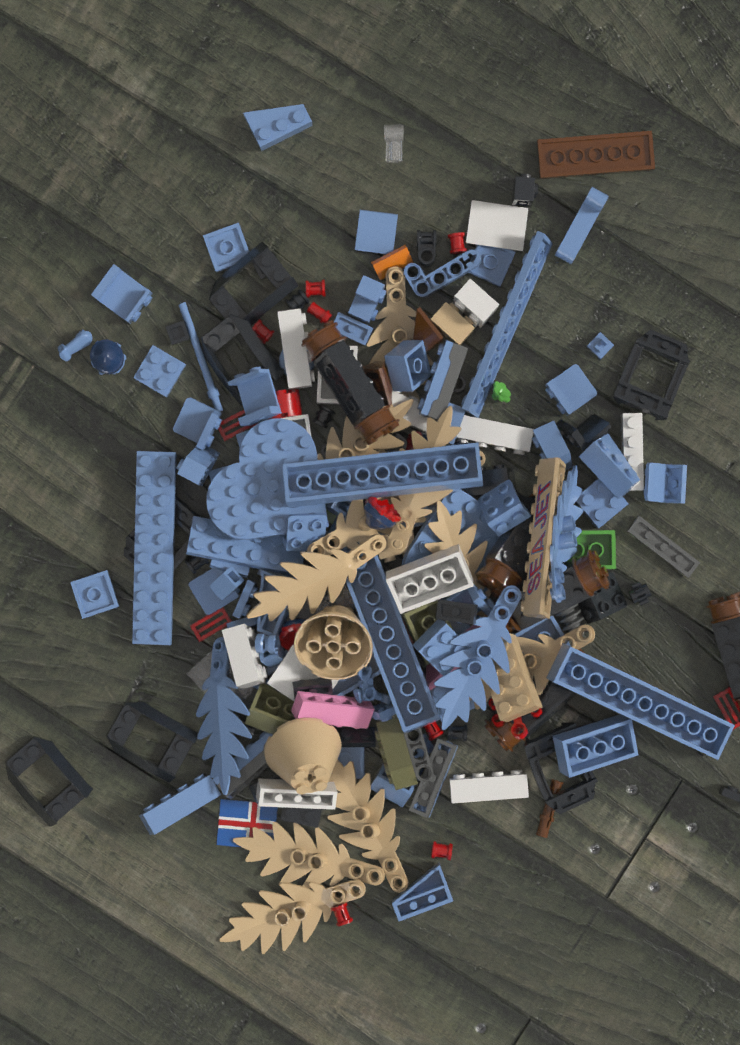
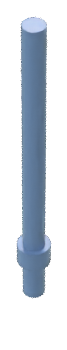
(212, 392)

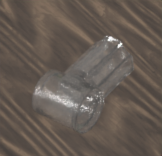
(393, 137)

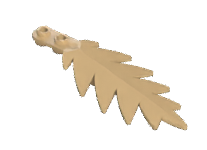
(397, 324)
(353, 440)
(411, 505)
(353, 529)
(448, 531)
(313, 581)
(541, 656)
(366, 818)
(305, 856)
(288, 912)

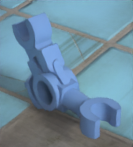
(366, 690)

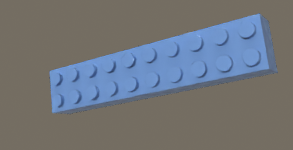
(382, 475)
(392, 646)
(640, 701)

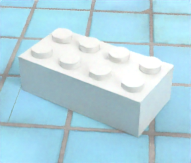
(429, 579)

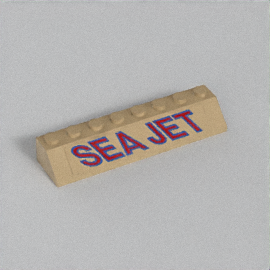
(537, 587)

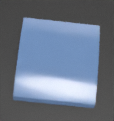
(376, 231)

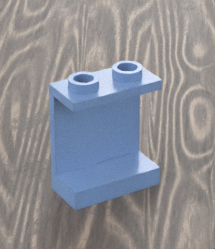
(122, 294)
(256, 395)

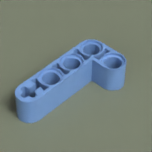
(581, 225)
(449, 277)

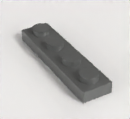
(663, 546)

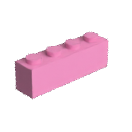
(333, 709)

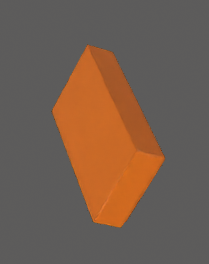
(398, 257)

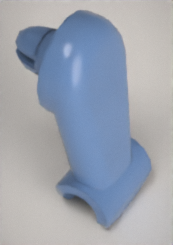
(80, 341)

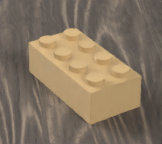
(517, 688)

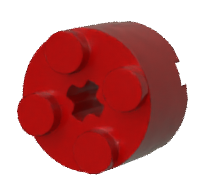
(289, 403)

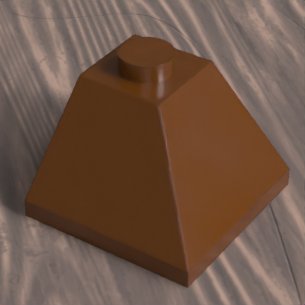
(426, 331)
(381, 381)

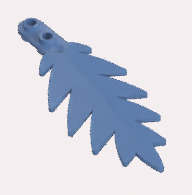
(564, 533)
(476, 660)
(221, 720)

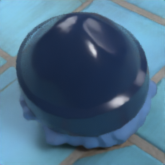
(107, 357)

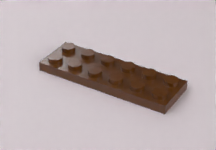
(596, 154)

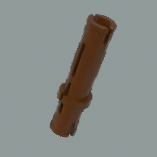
(548, 812)

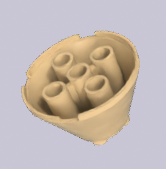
(333, 643)
(304, 753)

